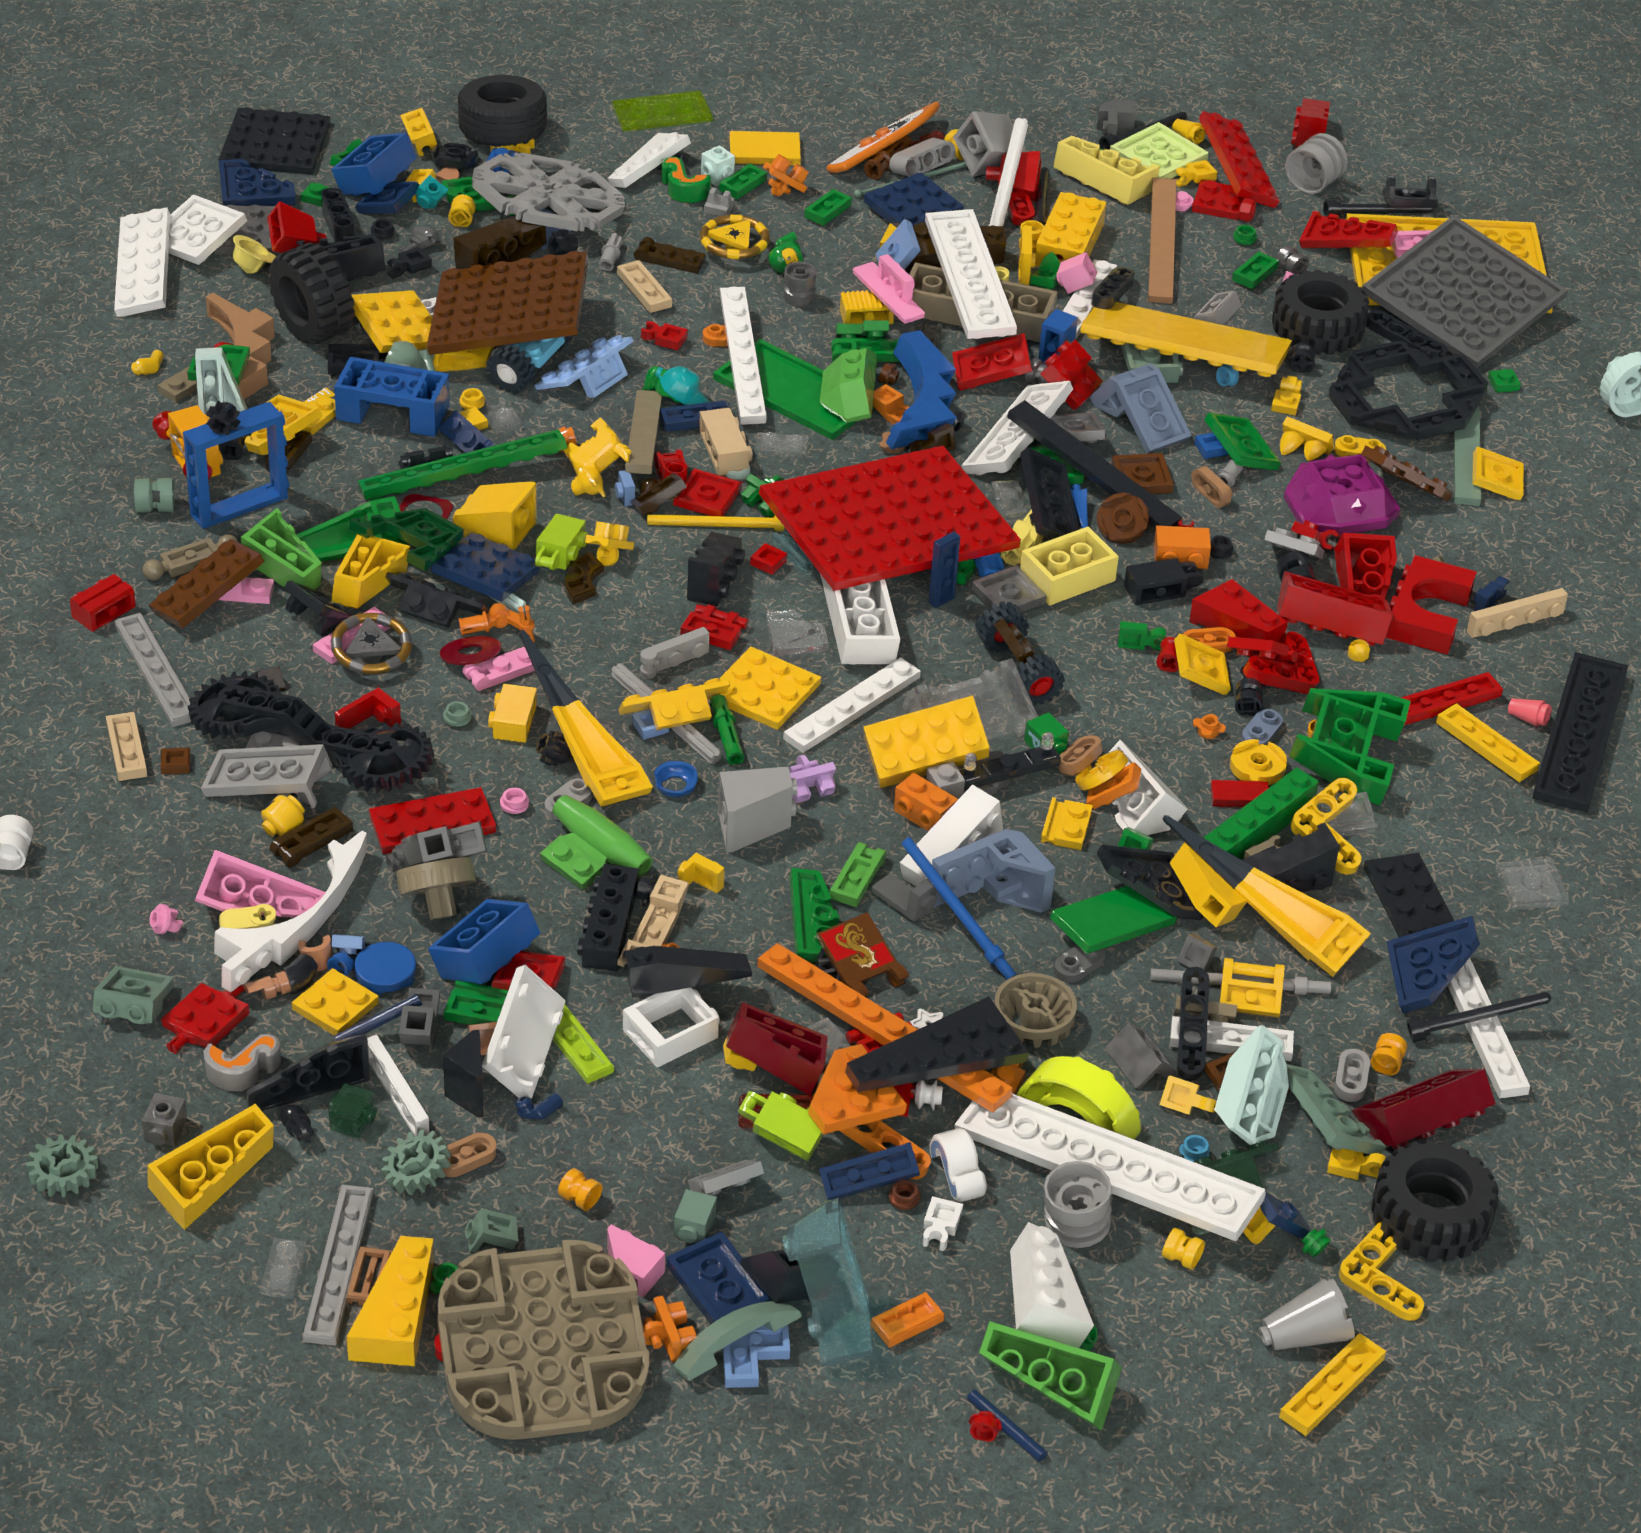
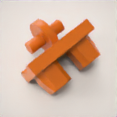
(778, 169)
(664, 1328)

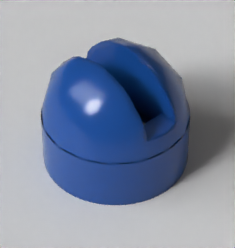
(344, 959)

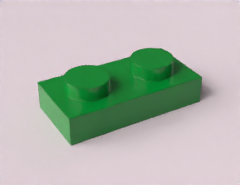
(743, 181)
(828, 207)
(1255, 270)

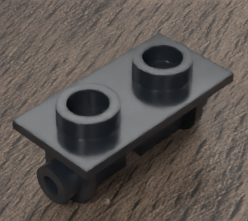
(416, 458)

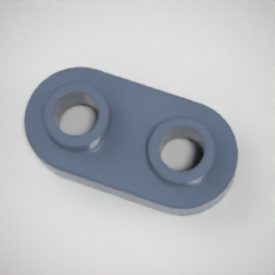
(1263, 726)

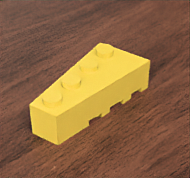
(1105, 169)

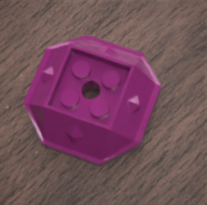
(1341, 495)

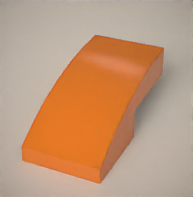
(889, 403)

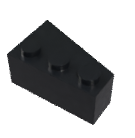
(714, 568)

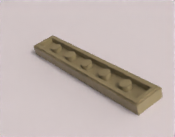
(644, 432)

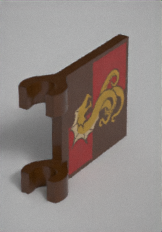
(860, 953)

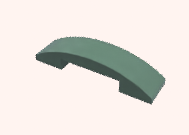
(699, 1355)

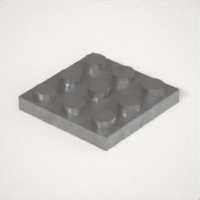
(254, 228)

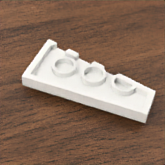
(648, 157)

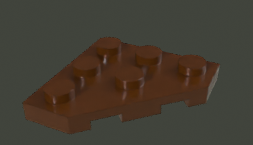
(1406, 472)

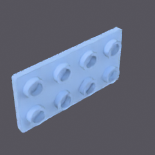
(595, 367)

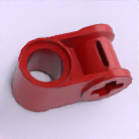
(670, 462)

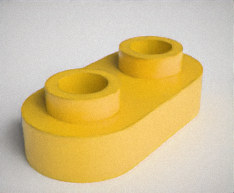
(1350, 445)

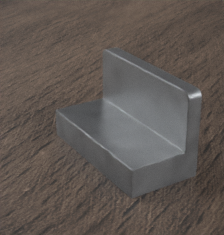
(1138, 1056)

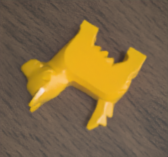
(594, 457)

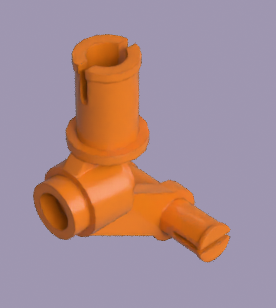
(499, 617)

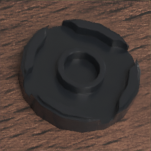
(454, 155)

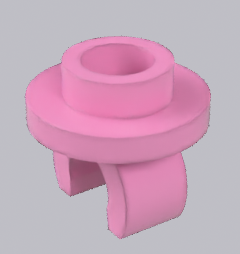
(163, 919)

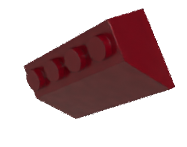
(1427, 1106)

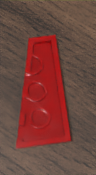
(1339, 233)

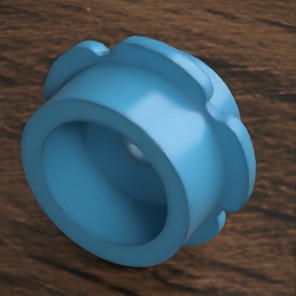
(1227, 375)
(1194, 1148)

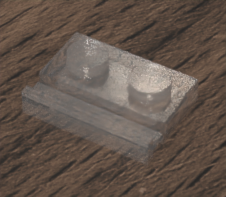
(1355, 819)

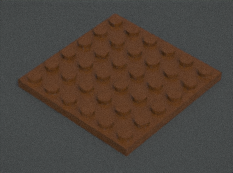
(508, 303)

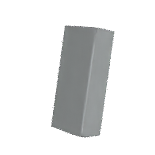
(1219, 308)

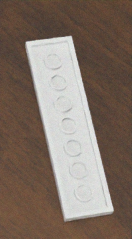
(970, 274)

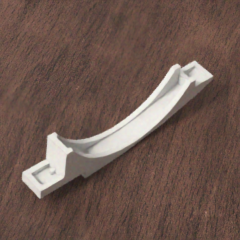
(254, 948)

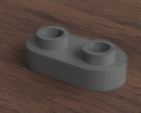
(1077, 964)

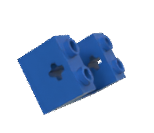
(370, 381)

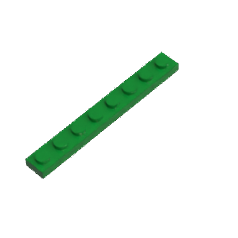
(456, 466)

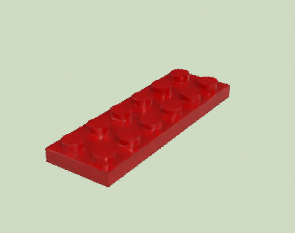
(1238, 159)

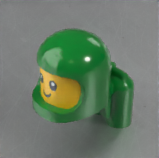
(785, 253)

